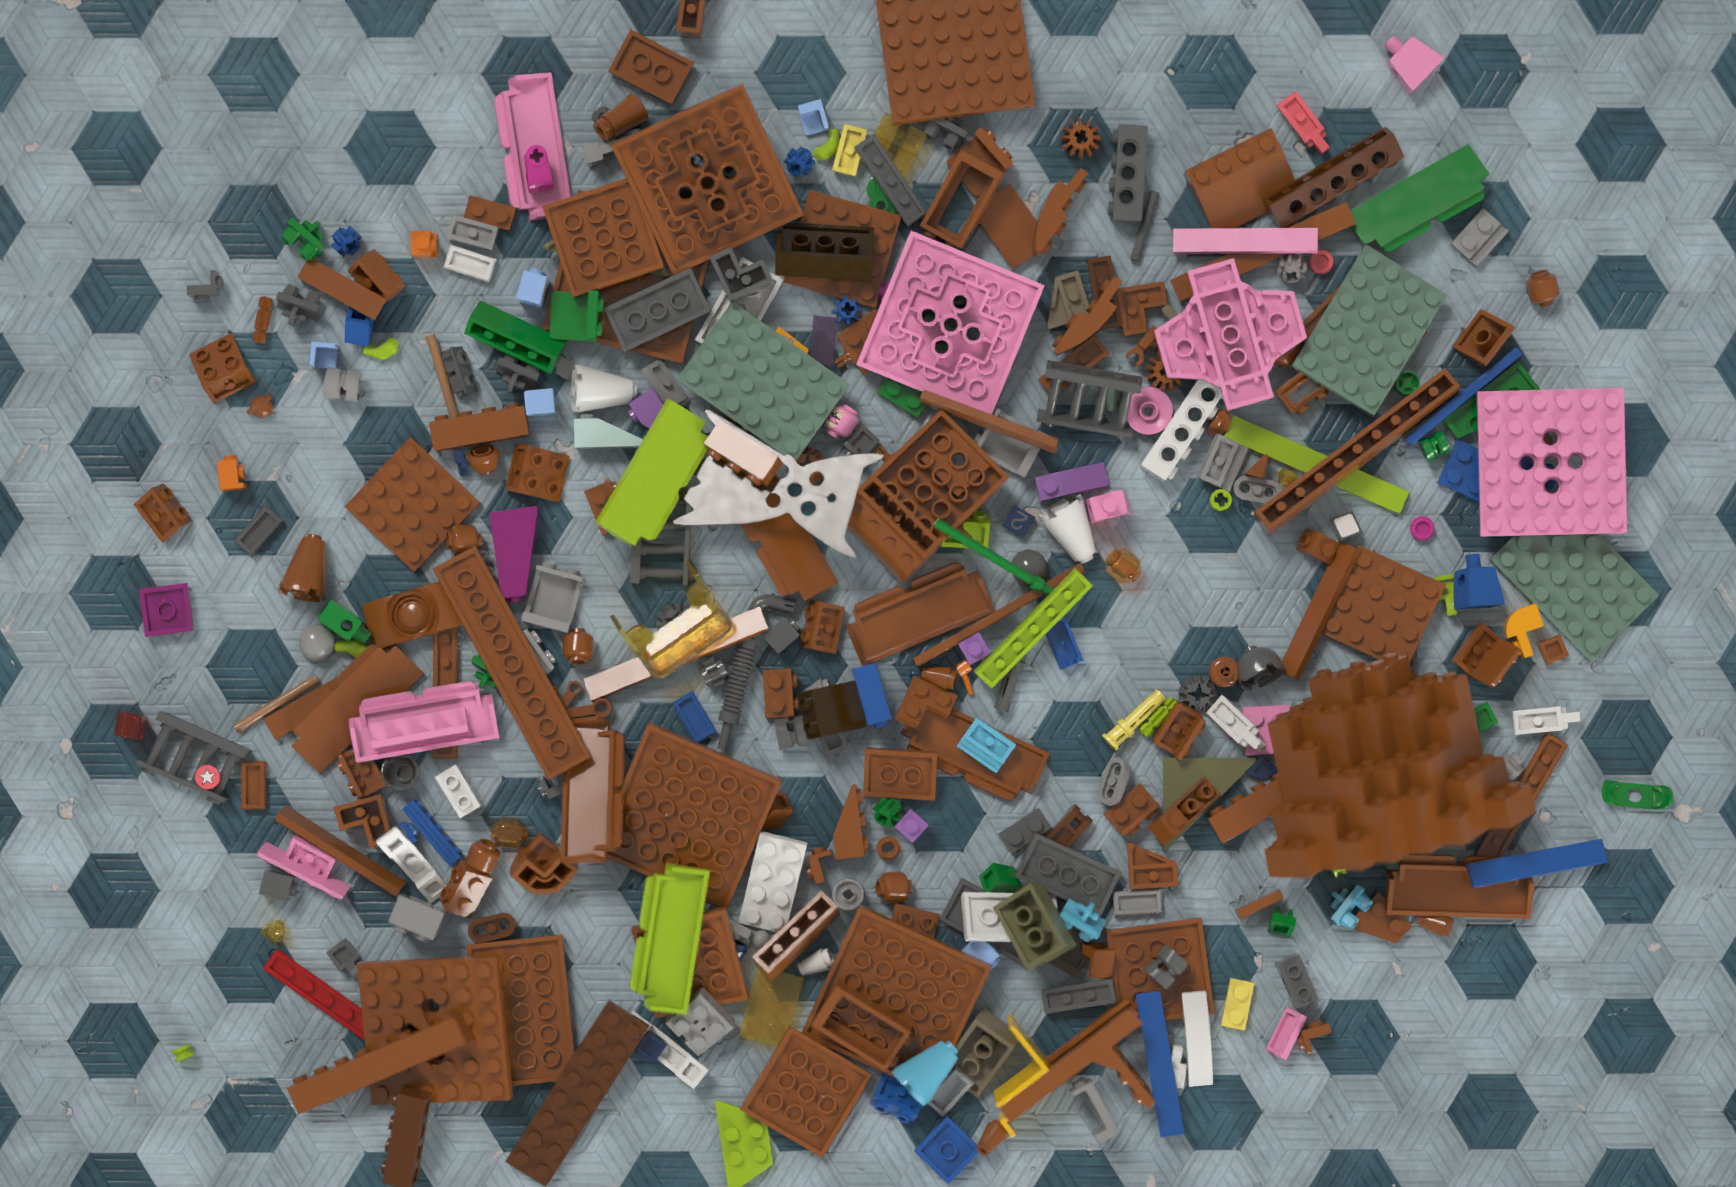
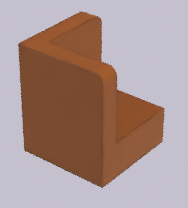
(778, 812)
(1101, 959)

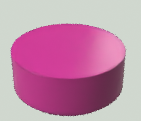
(1421, 528)

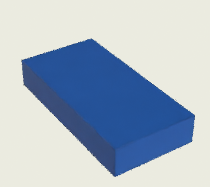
(694, 717)

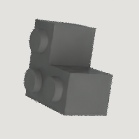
(737, 281)

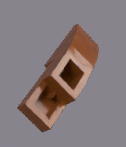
(1051, 217)
(1083, 326)

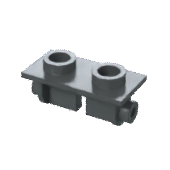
(457, 360)

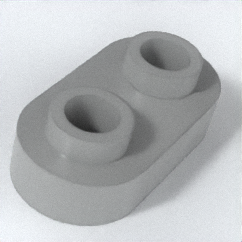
(1256, 489)
(1114, 781)

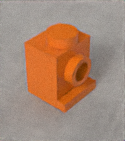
(424, 244)
(231, 474)

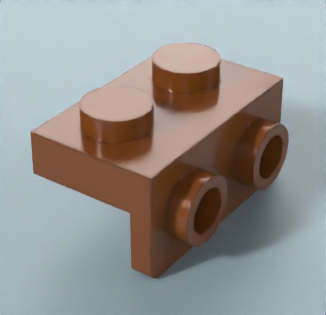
(1179, 730)
(363, 776)
(464, 890)

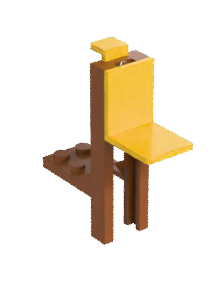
(1092, 1044)

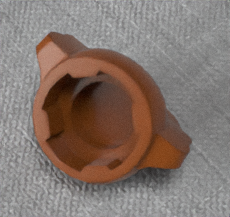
(261, 406)
(1219, 422)

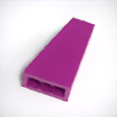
(514, 548)

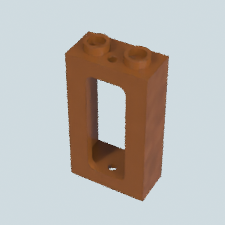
(946, 192)
(852, 1040)

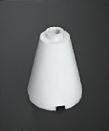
(599, 389)
(1070, 527)

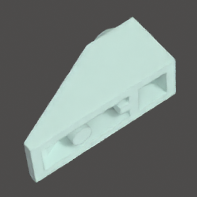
(598, 434)

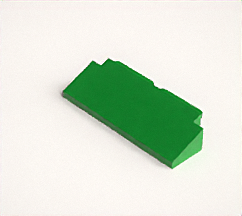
(1408, 206)

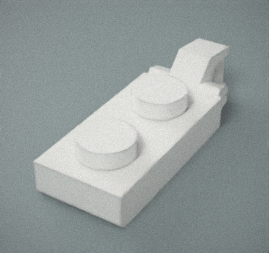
(1542, 720)
(1235, 723)

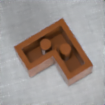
(370, 812)

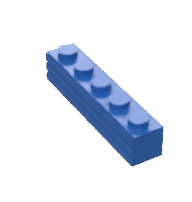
(432, 832)

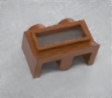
(1298, 392)

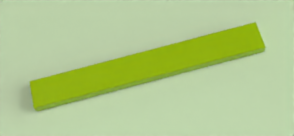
(1304, 459)

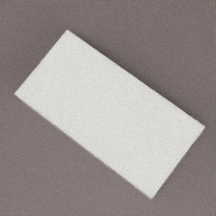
(470, 263)

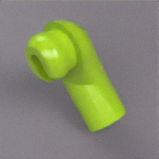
(384, 350)

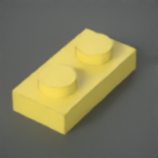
(847, 158)
(1237, 1004)

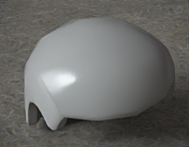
(317, 643)

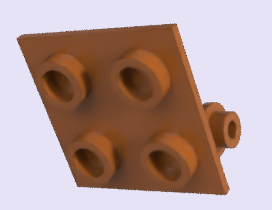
(917, 919)

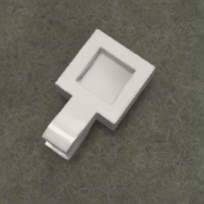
(1179, 1068)

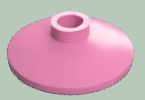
(1161, 408)

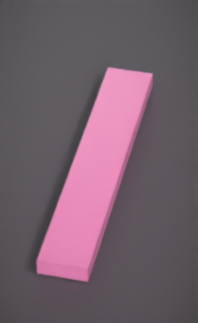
(1245, 241)

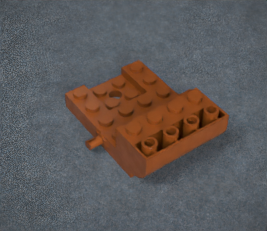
(915, 488)

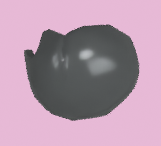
(1032, 562)
(400, 772)

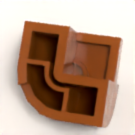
(540, 867)

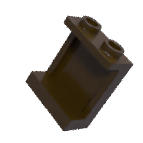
(831, 710)
(1074, 960)

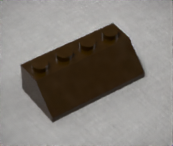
(824, 251)

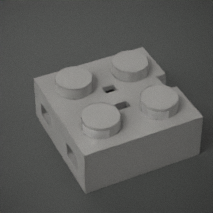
(703, 1024)

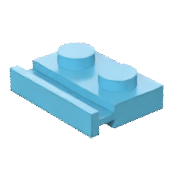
(986, 744)

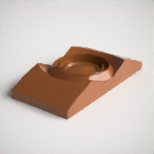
(409, 615)

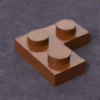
(1134, 301)
(923, 696)

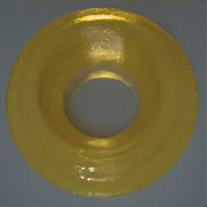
(1286, 477)

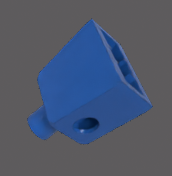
(1476, 586)

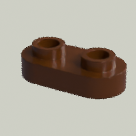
(492, 927)

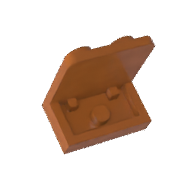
(985, 149)
(1486, 656)

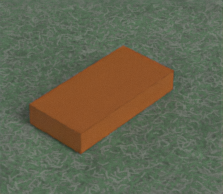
(253, 785)
(1259, 904)

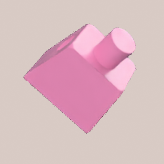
(1411, 61)
(1107, 506)

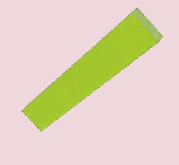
(1033, 628)

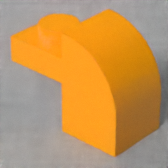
(1518, 624)

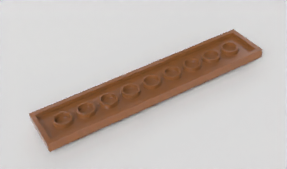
(511, 663)

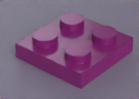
(166, 609)

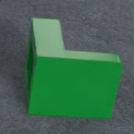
(999, 879)

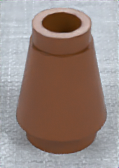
(940, 676)
(1436, 924)
(992, 1136)

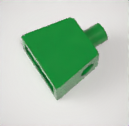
(334, 614)

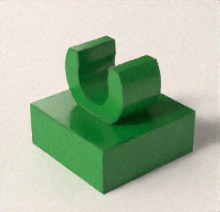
(1282, 924)

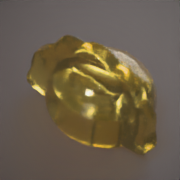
(274, 931)

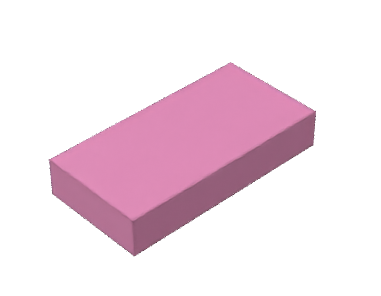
(1286, 1033)

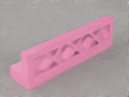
(418, 727)

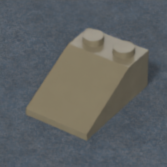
(984, 1049)

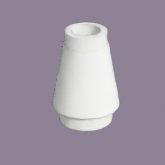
(816, 962)

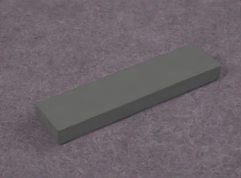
(890, 180)

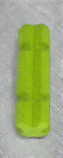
(1157, 717)

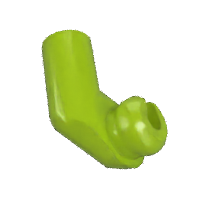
(829, 148)
(352, 647)

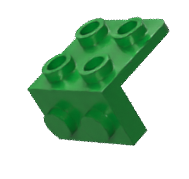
(576, 317)

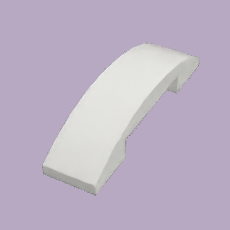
(413, 863)
(1197, 1038)
(677, 1058)

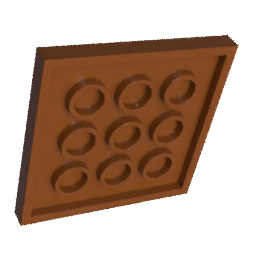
(836, 211)
(602, 237)
(412, 504)
(1383, 607)
(1140, 944)
(716, 961)
(805, 1091)

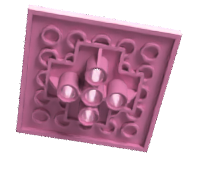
(930, 278)
(1586, 426)

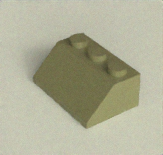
(1034, 925)

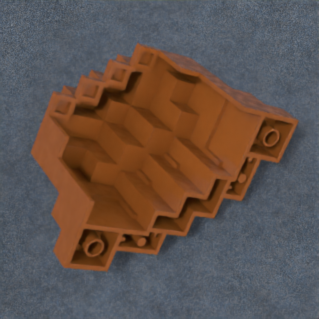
(1383, 771)

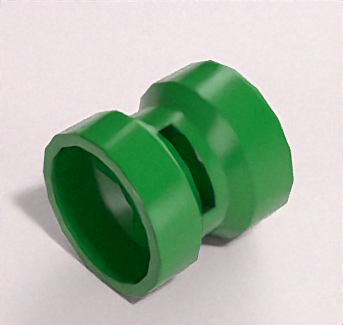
(1406, 383)
(1434, 446)

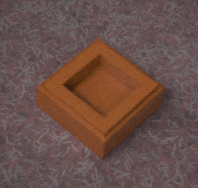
(1552, 649)

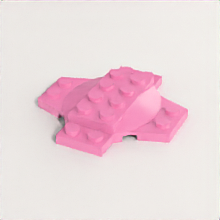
(1230, 334)

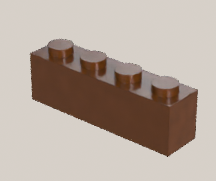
(406, 1137)

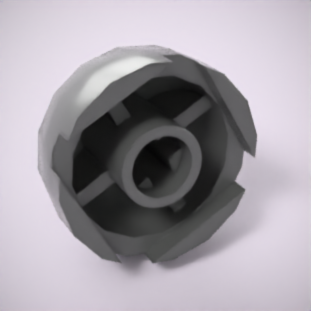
(1258, 666)

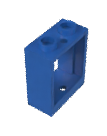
(872, 695)

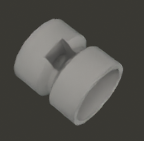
(342, 384)
(848, 894)

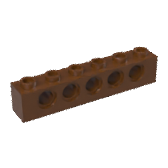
(1321, 176)

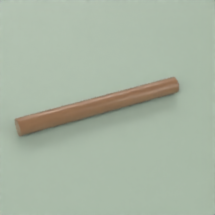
(442, 376)
(277, 703)

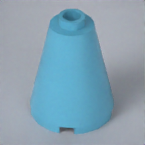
(927, 1071)

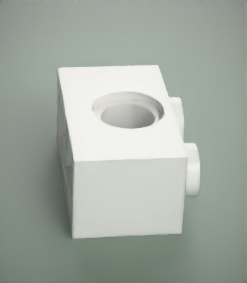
(459, 791)

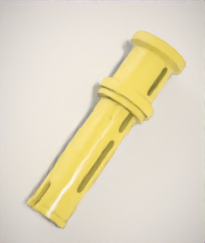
(1126, 727)

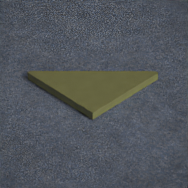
(1184, 773)

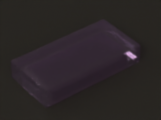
(823, 339)

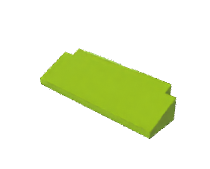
(655, 475)
(672, 926)

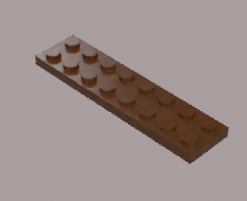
(577, 1093)

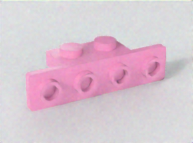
(306, 863)

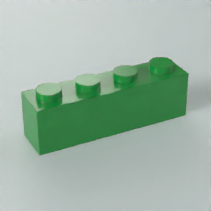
(514, 337)

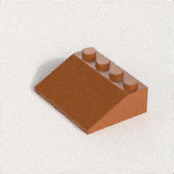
(1236, 180)

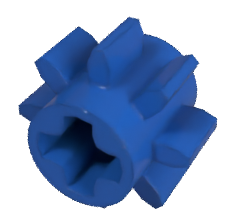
(799, 161)
(346, 241)
(850, 305)

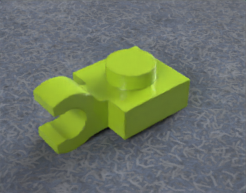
(1448, 593)

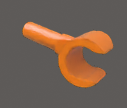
(964, 668)

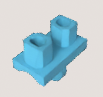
(1343, 914)
(1083, 918)

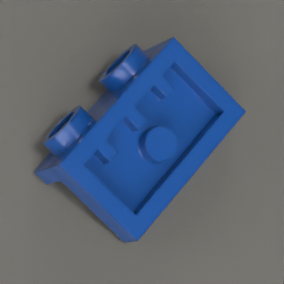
(895, 1099)

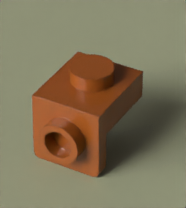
(1317, 546)
(814, 870)
(1315, 1029)

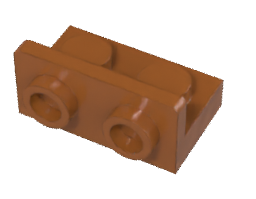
(162, 512)
(822, 626)
(779, 693)
(1132, 810)

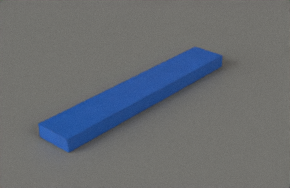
(1464, 395)
(1536, 863)
(1160, 1063)

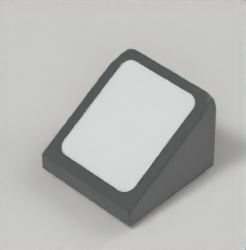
(1345, 526)

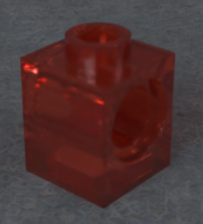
(130, 725)

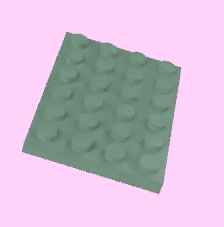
(1369, 330)
(763, 382)
(1576, 585)

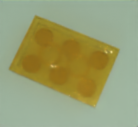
(770, 1007)

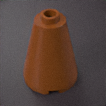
(307, 571)

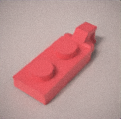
(1303, 122)

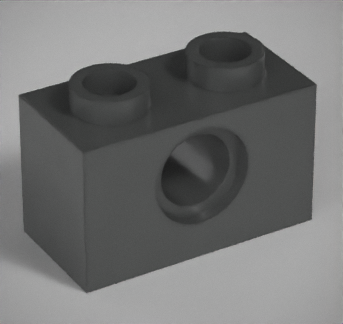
(1296, 981)

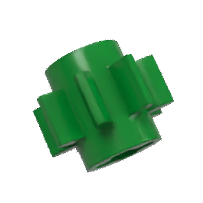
(888, 812)

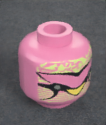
(841, 421)

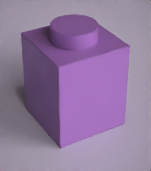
(974, 648)
(911, 825)

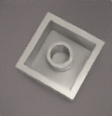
(418, 917)

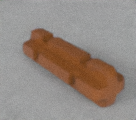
(262, 319)

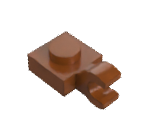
(1147, 341)

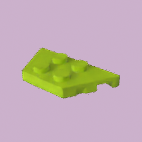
(743, 1143)

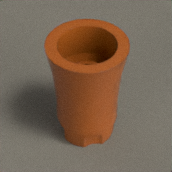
(621, 118)

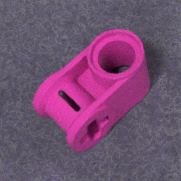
(538, 174)

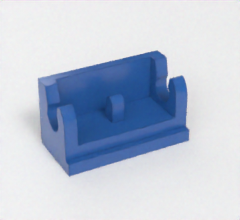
(1063, 644)

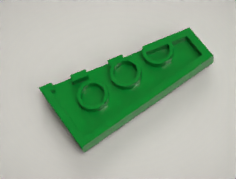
(1464, 418)

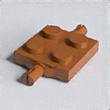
(853, 340)

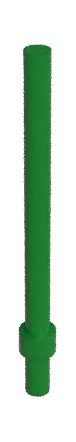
(1035, 582)

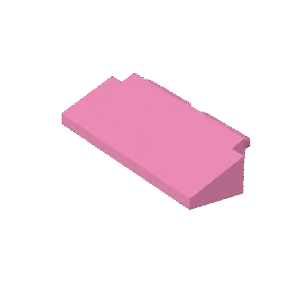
(525, 119)
(478, 710)

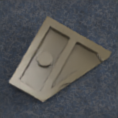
(1066, 299)

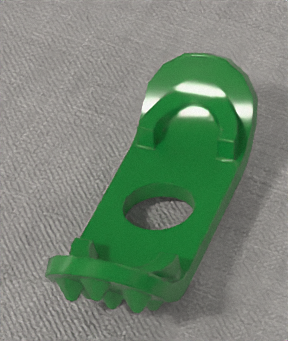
(1652, 796)

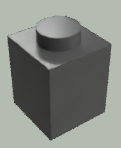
(782, 634)
(278, 885)

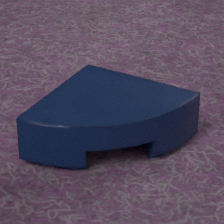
(460, 459)
(1261, 768)

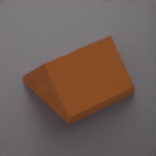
(1483, 338)

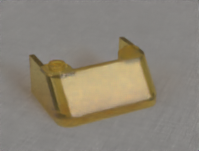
(683, 636)

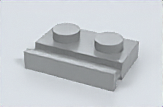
(1479, 237)
(1222, 462)

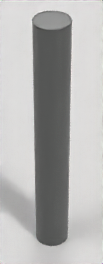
(1144, 226)

